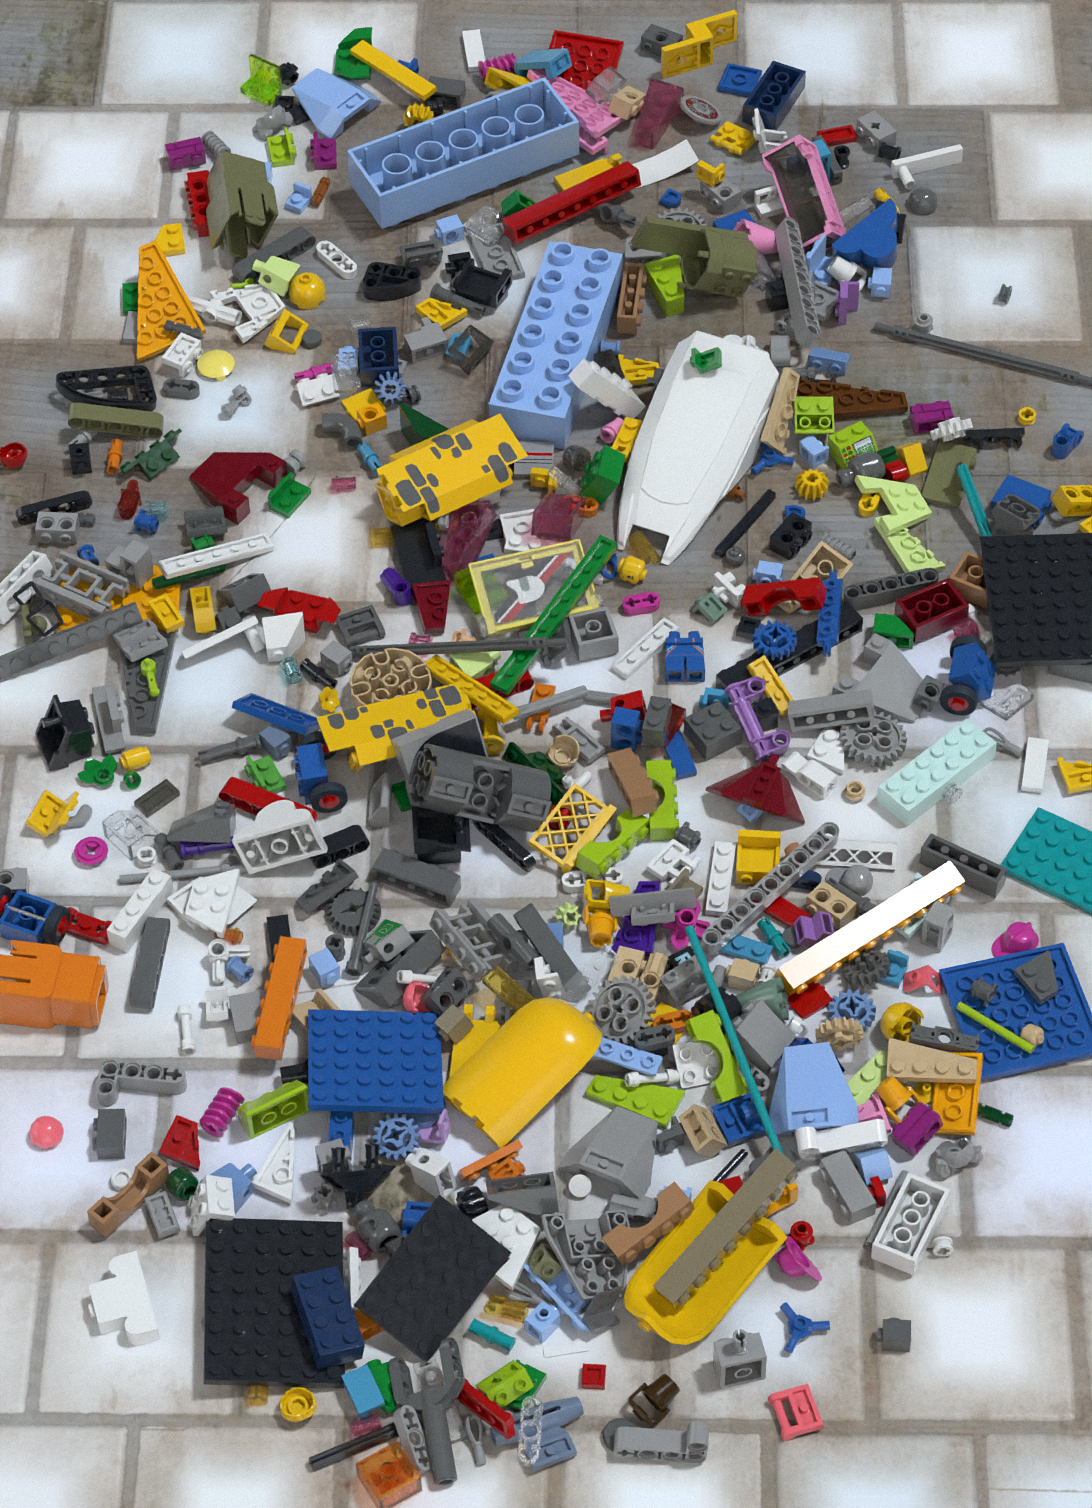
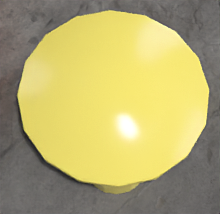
(216, 364)

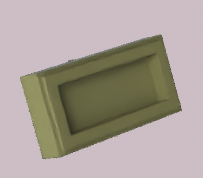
(28, 629)

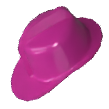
(1015, 939)
(795, 1262)

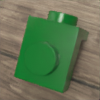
(706, 360)

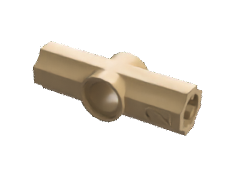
(654, 970)

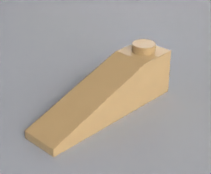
(818, 565)

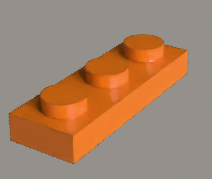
(490, 1161)

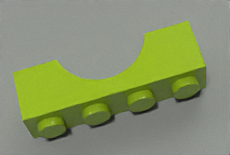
(663, 822)
(597, 857)
(707, 1030)

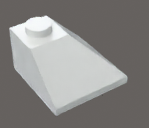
(283, 635)

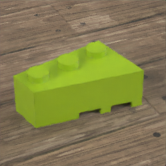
(662, 281)

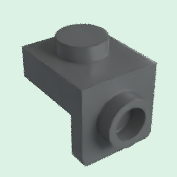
(227, 617)
(671, 1138)

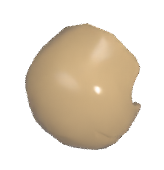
(563, 751)

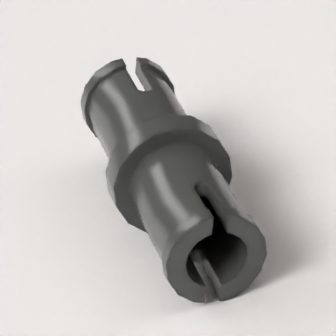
(168, 851)

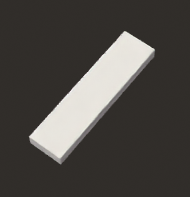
(643, 649)

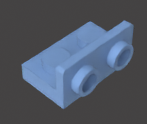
(829, 361)

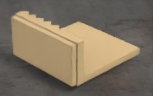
(319, 1002)

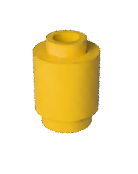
(134, 758)

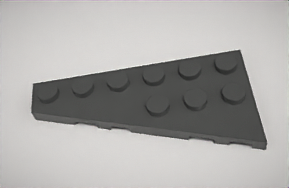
(143, 706)

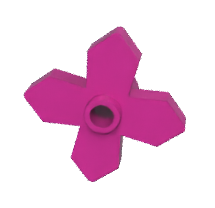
(683, 919)

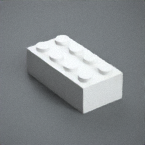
(910, 1224)

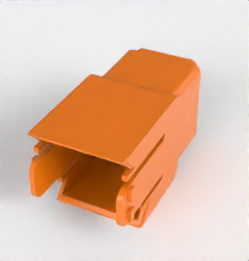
(51, 987)

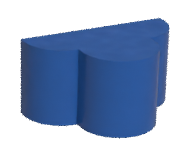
(872, 239)

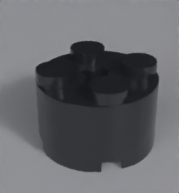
(707, 1004)

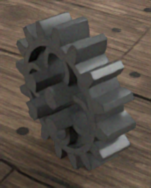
(867, 967)

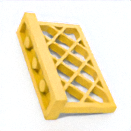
(589, 834)

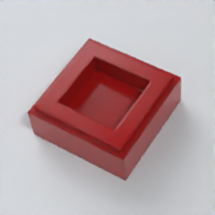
(593, 1376)

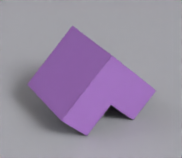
(813, 930)

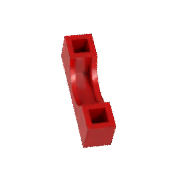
(761, 598)

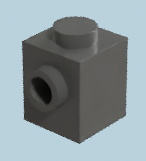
(895, 1335)

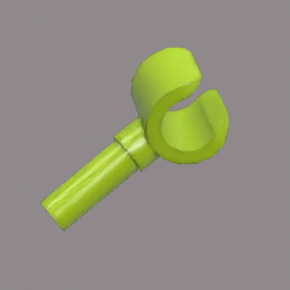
(249, 281)

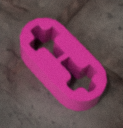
(641, 603)

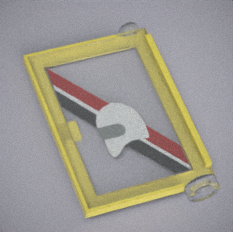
(521, 585)

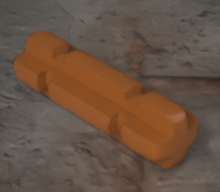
(320, 191)

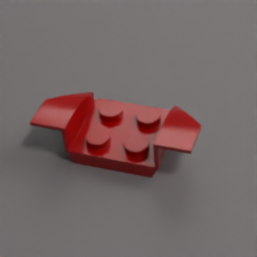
(314, 608)

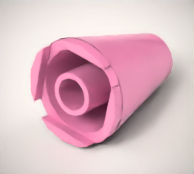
(760, 236)

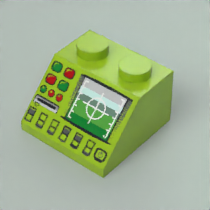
(849, 442)

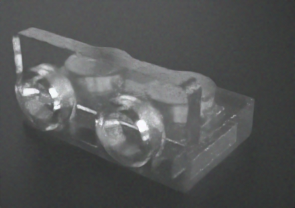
(344, 373)

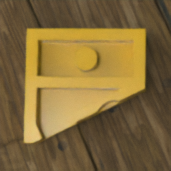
(171, 239)
(440, 312)

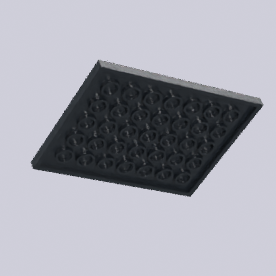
(1039, 598)
(248, 1301)

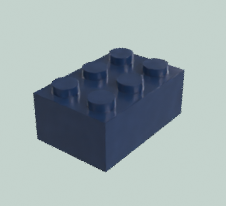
(377, 354)

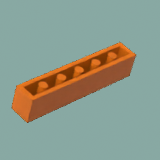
(280, 998)

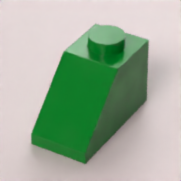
(515, 202)
(894, 630)

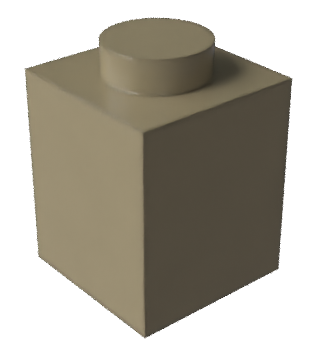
(453, 1024)

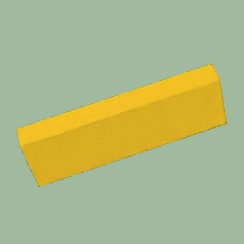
(774, 685)

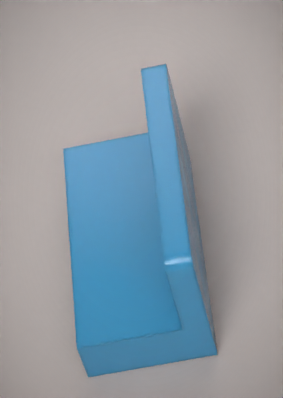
(363, 1391)

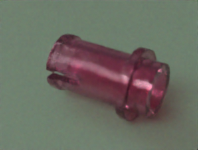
(343, 483)
(354, 1240)
(365, 1425)

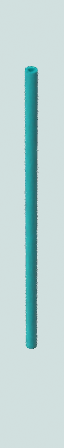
(733, 1038)

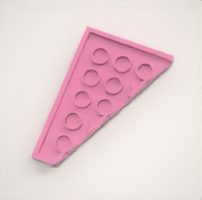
(591, 115)

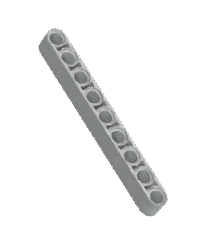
(797, 282)
(766, 896)

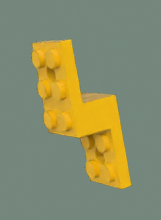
(699, 43)

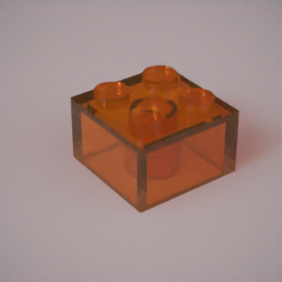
(389, 1476)

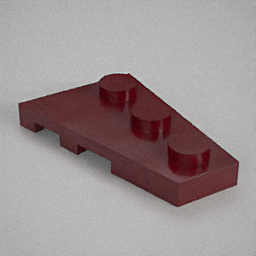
(432, 604)

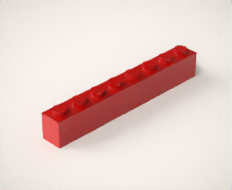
(571, 202)

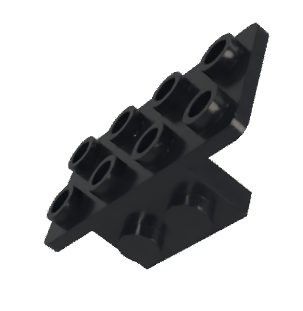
(419, 551)

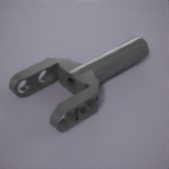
(432, 1405)

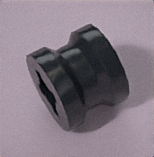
(435, 105)

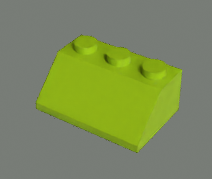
(274, 1108)

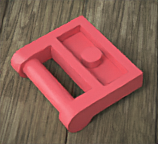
(803, 1410)

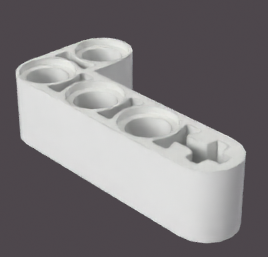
(851, 1138)

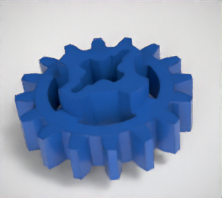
(784, 640)

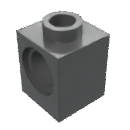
(931, 687)

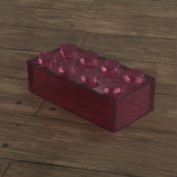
(558, 517)

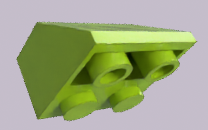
(813, 415)

